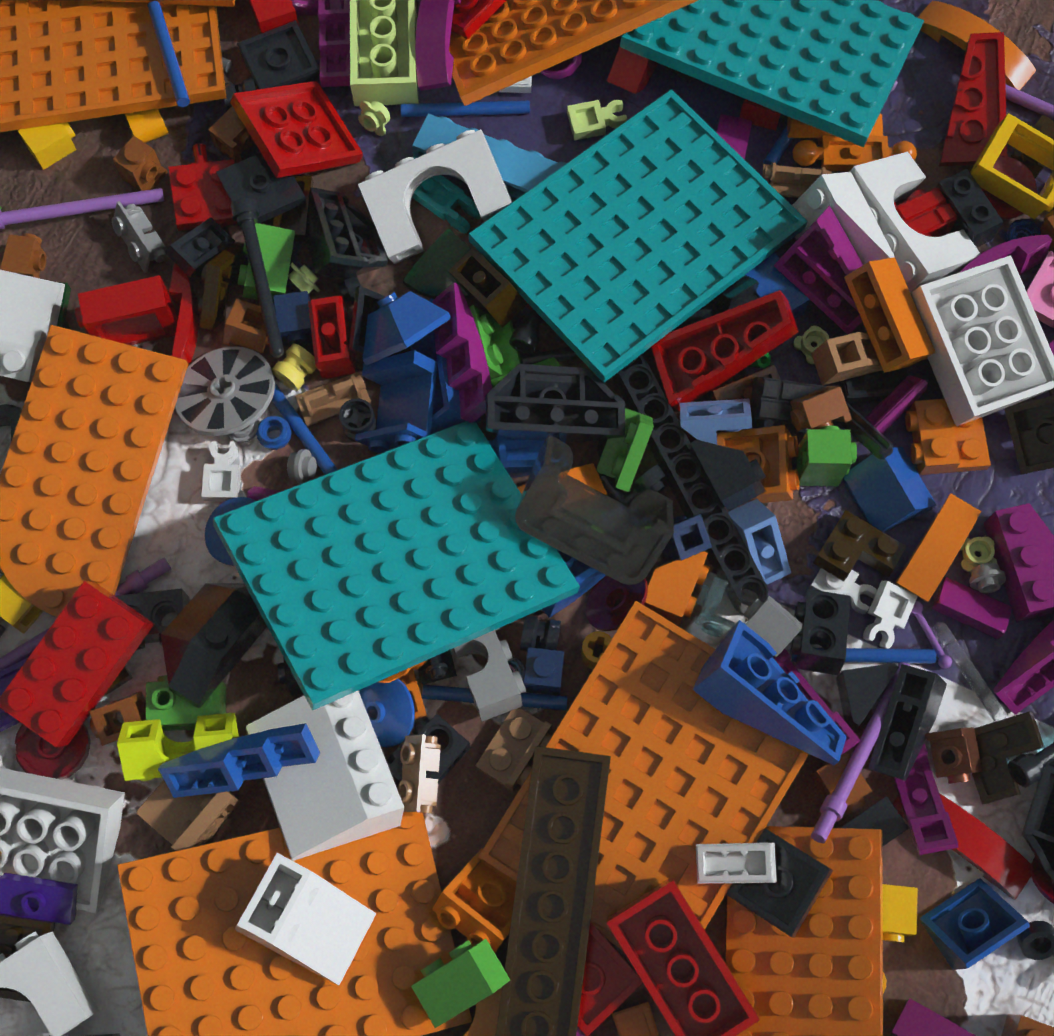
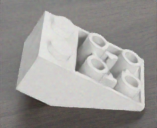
(306, 919)

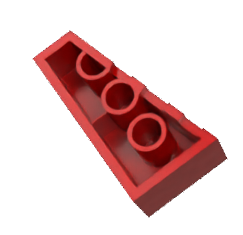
(720, 346)

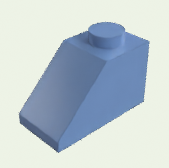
(762, 538)

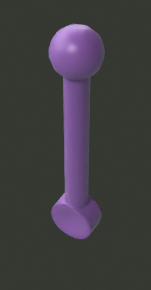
(944, 660)

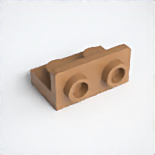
(513, 748)

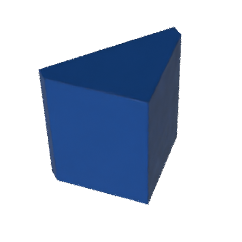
(888, 490)
(972, 924)

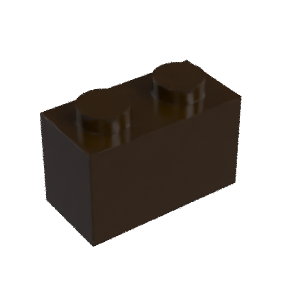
(487, 287)

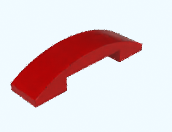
(188, 319)
(985, 850)

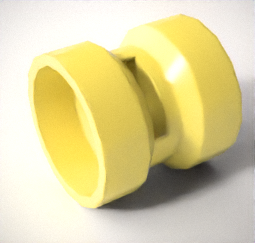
(294, 367)

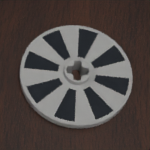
(244, 401)

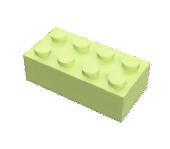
(383, 51)

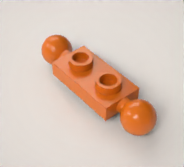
(843, 155)

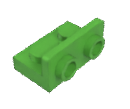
(499, 353)
(623, 454)

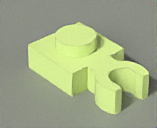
(591, 120)

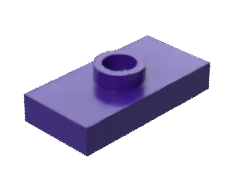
(38, 898)

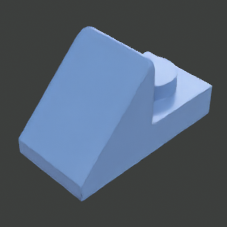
(707, 417)

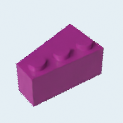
(818, 268)
(1027, 557)

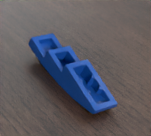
(247, 757)

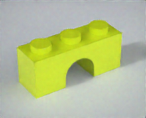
(145, 746)

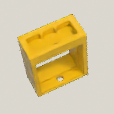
(1028, 141)

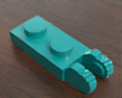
(442, 198)

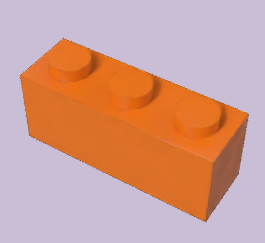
(889, 314)

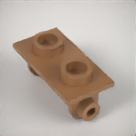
(791, 180)
(328, 399)
(419, 755)

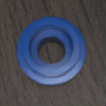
(273, 423)

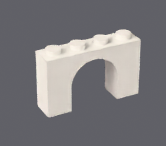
(390, 192)
(918, 256)
(49, 981)

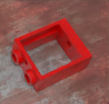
(128, 312)

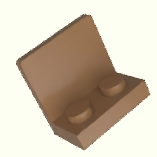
(188, 819)

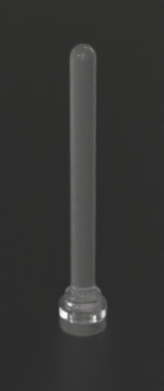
(970, 673)

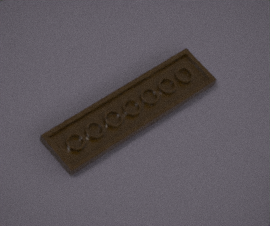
(554, 894)

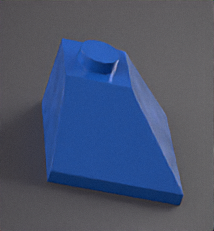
(399, 324)

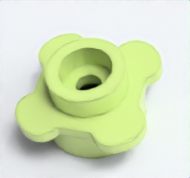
(374, 117)
(303, 278)
(803, 343)
(984, 545)

